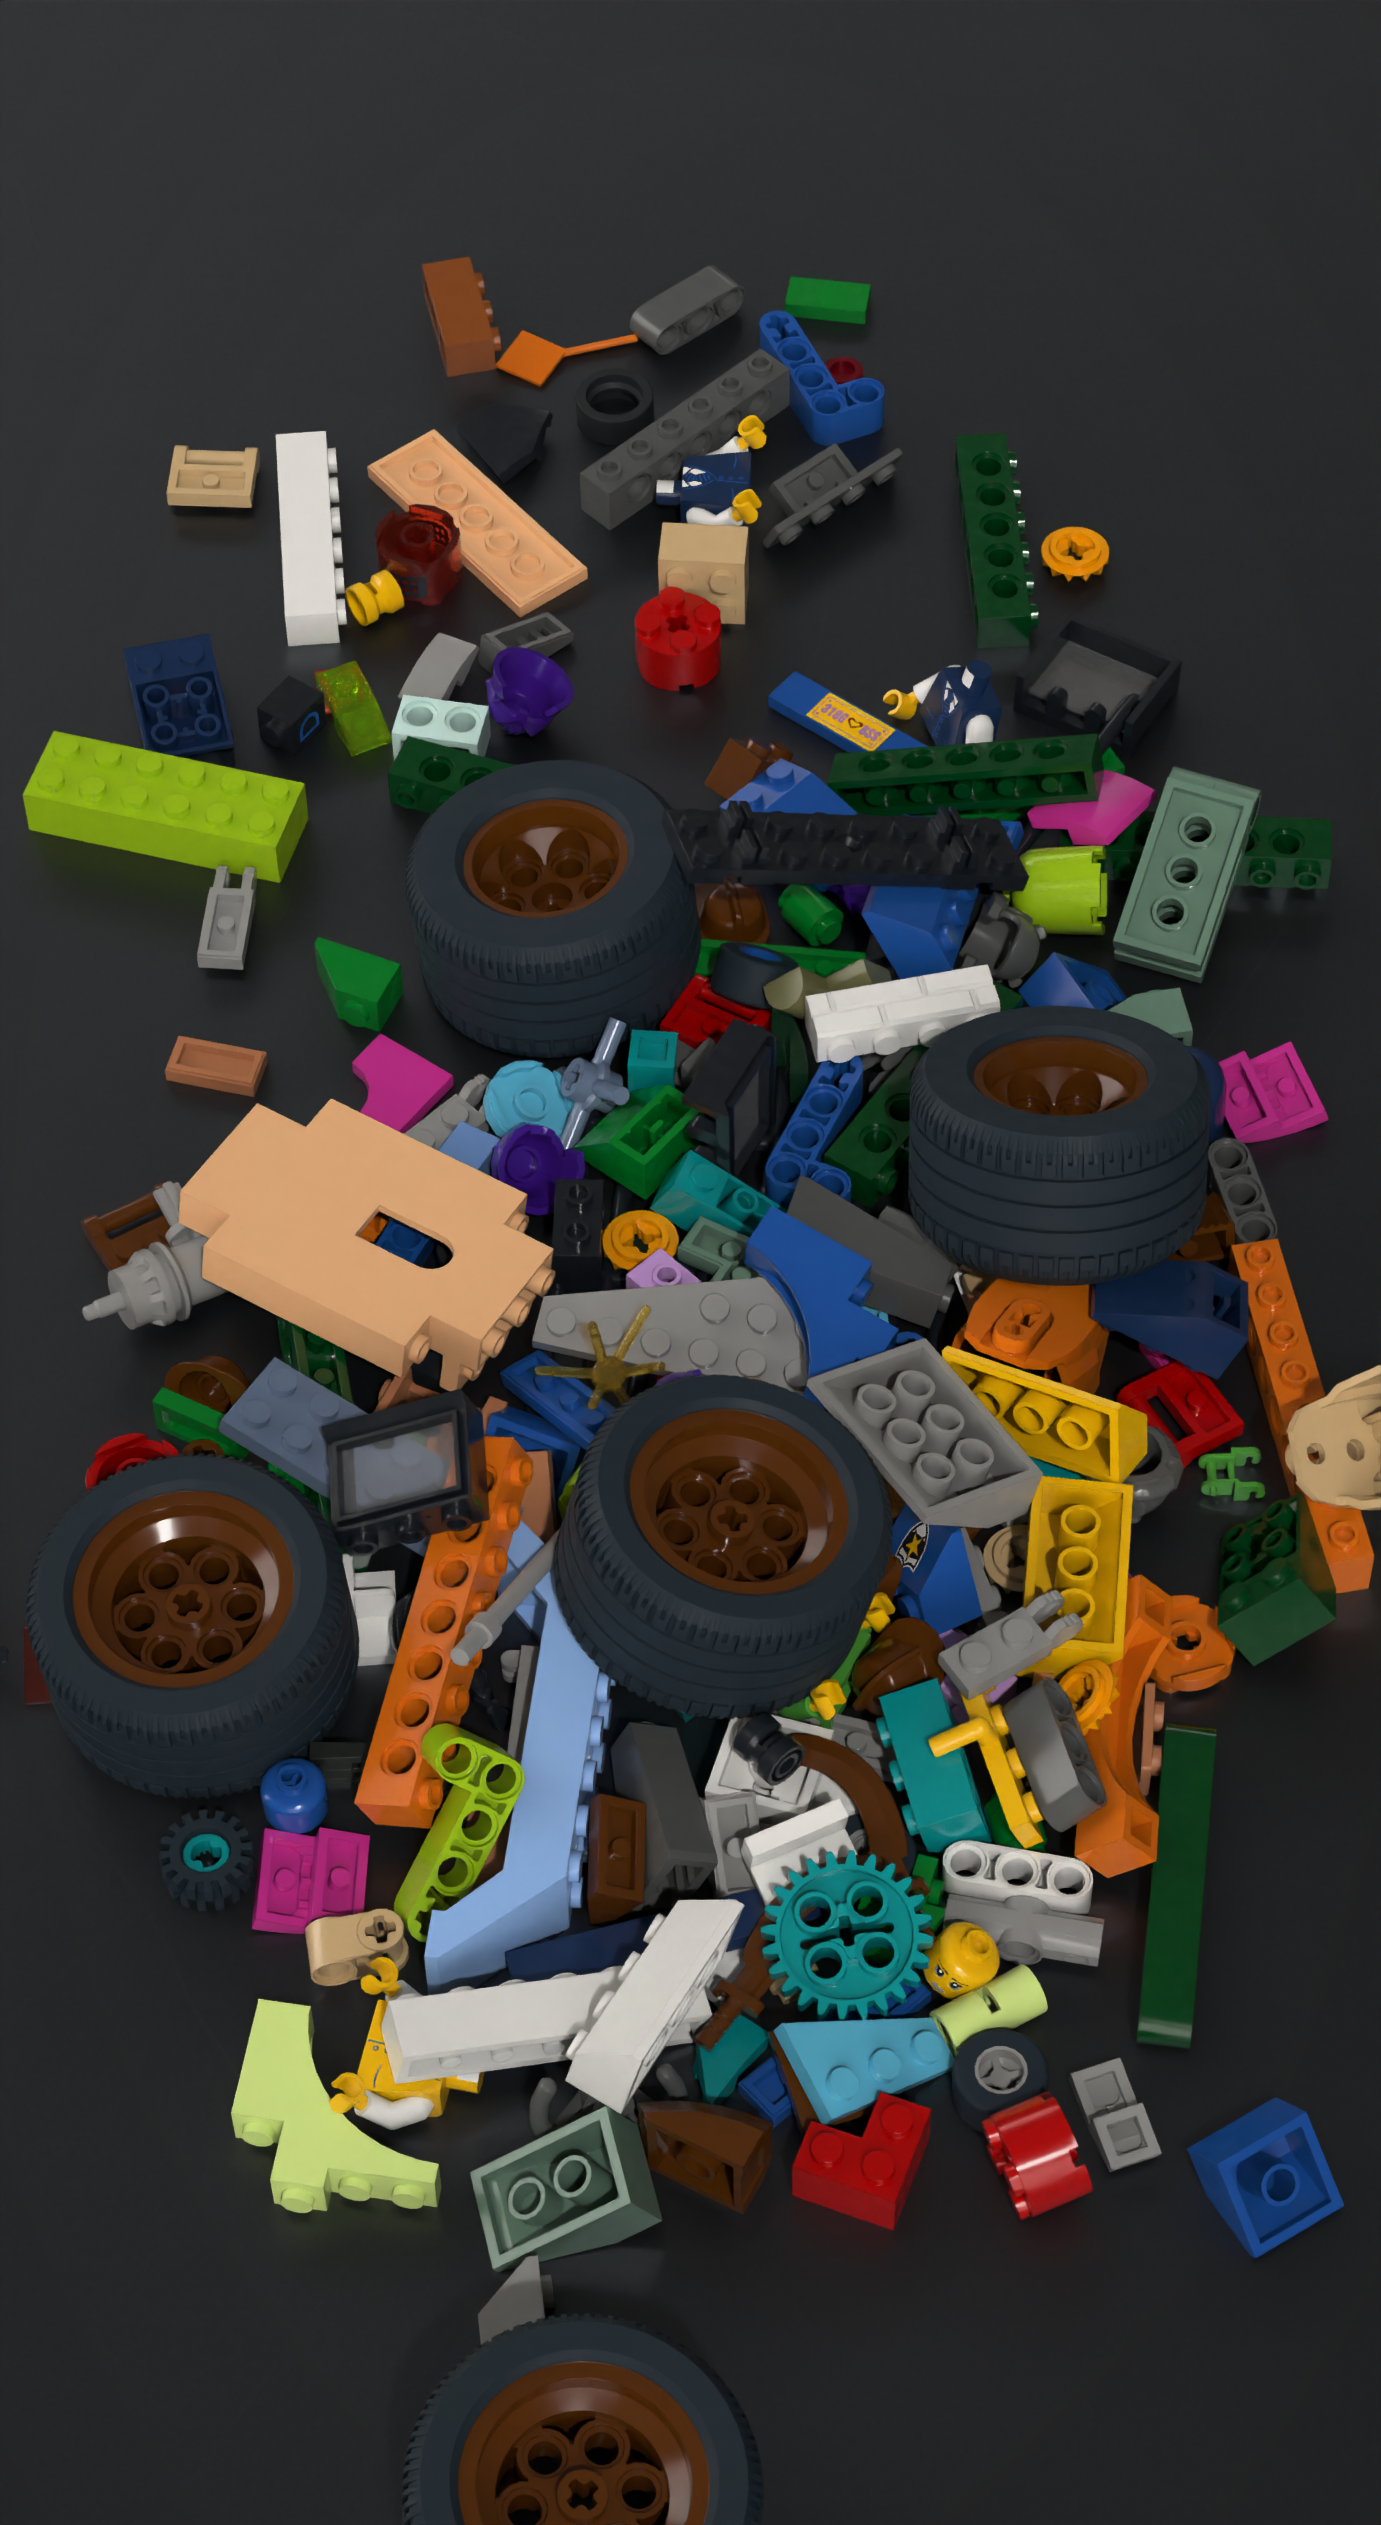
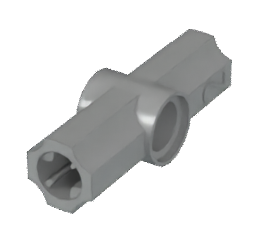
(1029, 1930)

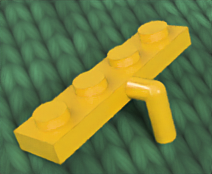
(1005, 1767)

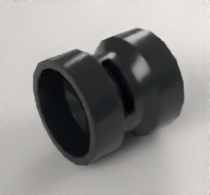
(769, 1749)

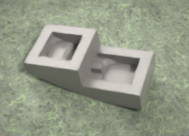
(440, 668)
(1113, 2115)

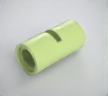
(997, 2005)

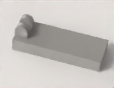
(520, 1668)

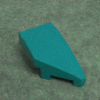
(728, 2059)

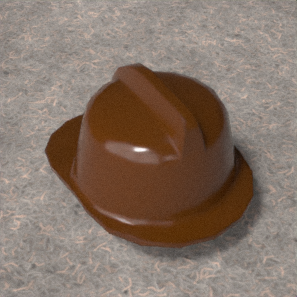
(732, 912)
(209, 1381)
(897, 1660)

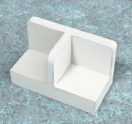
(374, 1604)

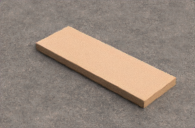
(496, 535)

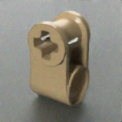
(345, 1945)

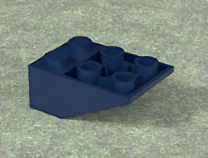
(178, 697)
(1179, 1310)

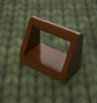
(615, 1857)

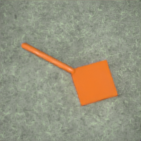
(536, 358)

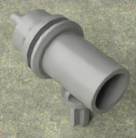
(160, 1280)

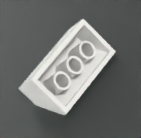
(652, 1999)

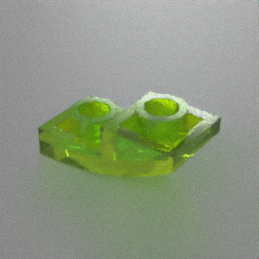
(353, 708)

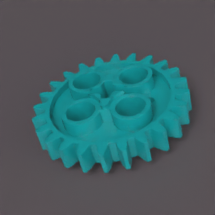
(836, 1891)

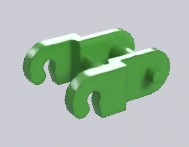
(1232, 1486)

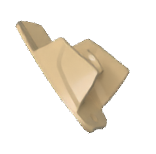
(1331, 1426)

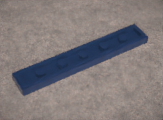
(613, 1944)

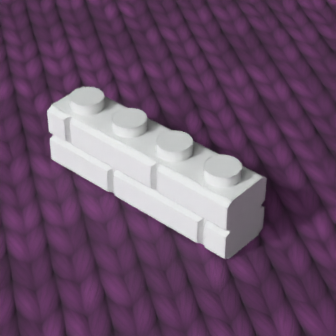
(897, 1013)

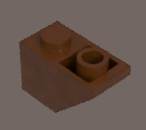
(742, 763)

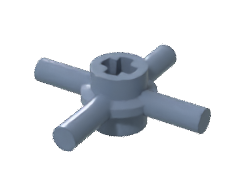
(593, 1084)

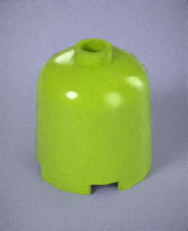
(1064, 889)

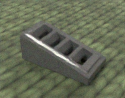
(519, 634)

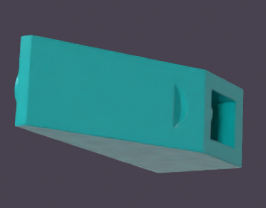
(703, 1189)

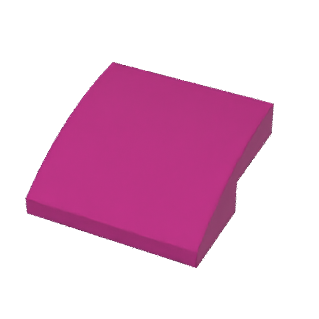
(1097, 821)
(1269, 1095)
(308, 1878)

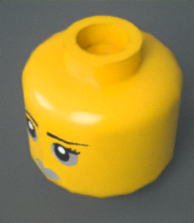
(961, 1960)

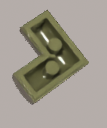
(790, 989)

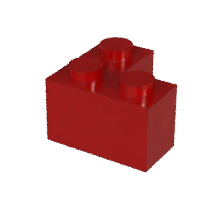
(869, 2173)

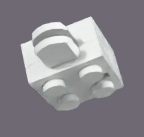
(780, 1802)

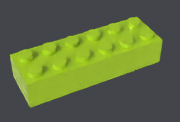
(165, 806)

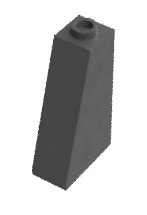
(905, 1275)
(678, 1844)

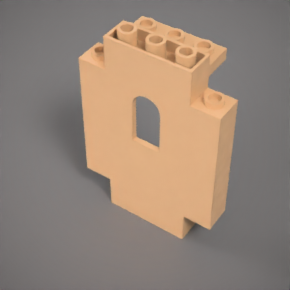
(288, 1221)

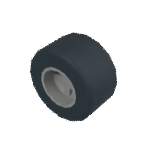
(999, 2061)

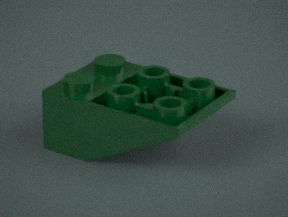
(1274, 1580)

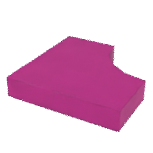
(399, 1083)

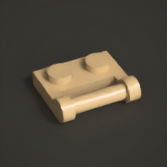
(213, 477)

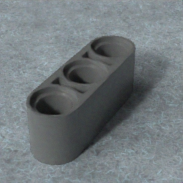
(687, 309)
(1237, 1183)
(1054, 1754)

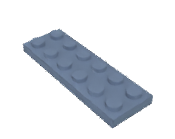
(283, 1424)

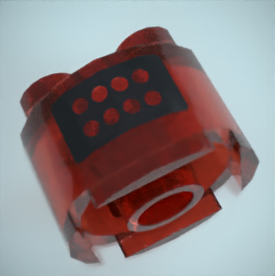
(420, 552)

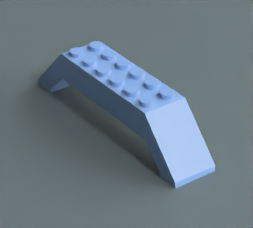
(552, 1814)

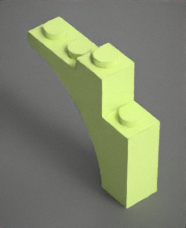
(317, 2149)

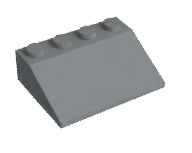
(931, 1437)

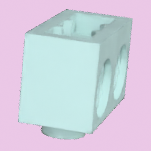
(443, 723)

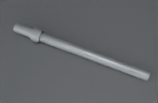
(487, 1625)

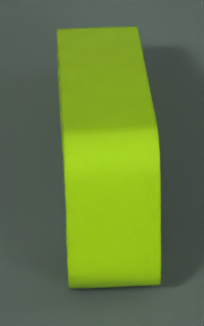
(446, 1835)

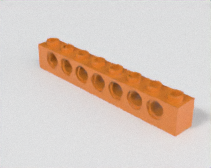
(1288, 1382)
(425, 1684)

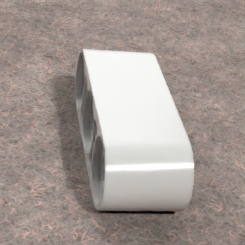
(998, 1864)

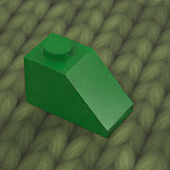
(358, 983)

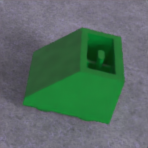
(641, 1138)

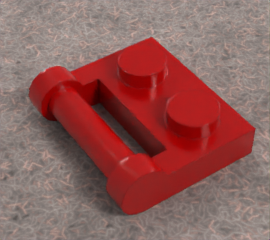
(699, 1020)
(1193, 1404)

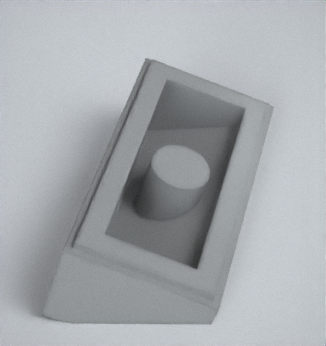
(730, 1821)

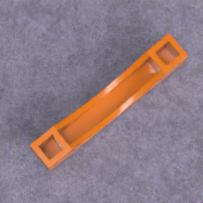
(1126, 1828)

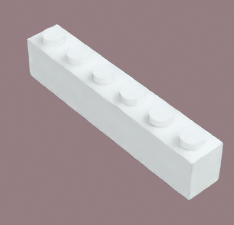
(308, 539)
(503, 2025)

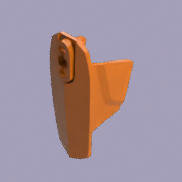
(1038, 1331)

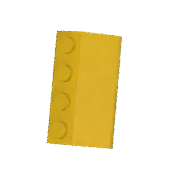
(1056, 1419)
(1082, 1551)

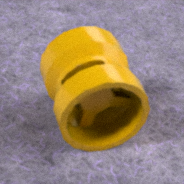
(374, 598)

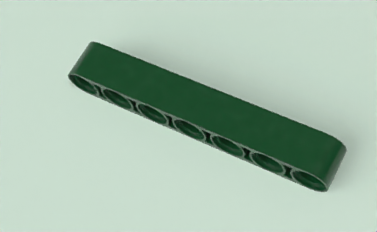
(1177, 1887)

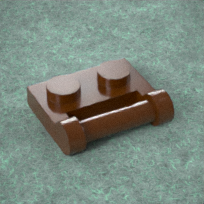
(119, 1250)

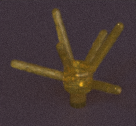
(608, 1371)

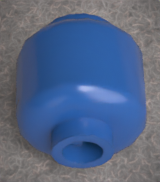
(294, 1795)

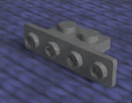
(819, 485)

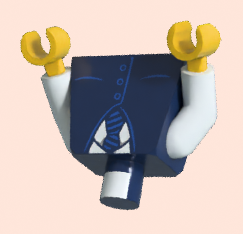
(718, 484)
(955, 704)

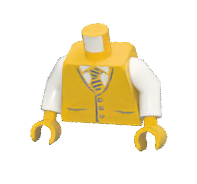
(373, 2088)

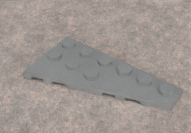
(705, 1326)

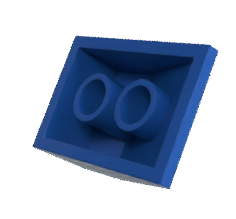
(790, 790)

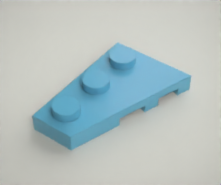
(854, 2060)

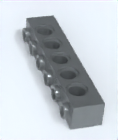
(699, 425)

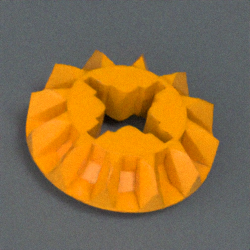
(1084, 543)
(649, 1226)
(1087, 1678)

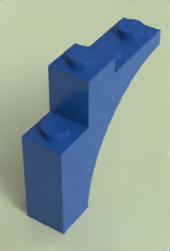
(823, 1290)

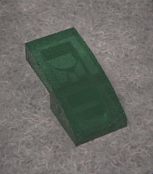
(791, 1053)

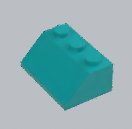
(939, 1789)

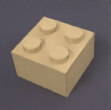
(707, 563)

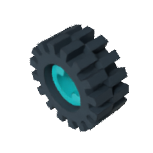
(187, 1875)

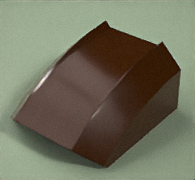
(707, 2148)

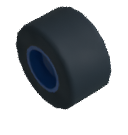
(744, 971)

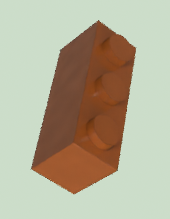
(460, 316)

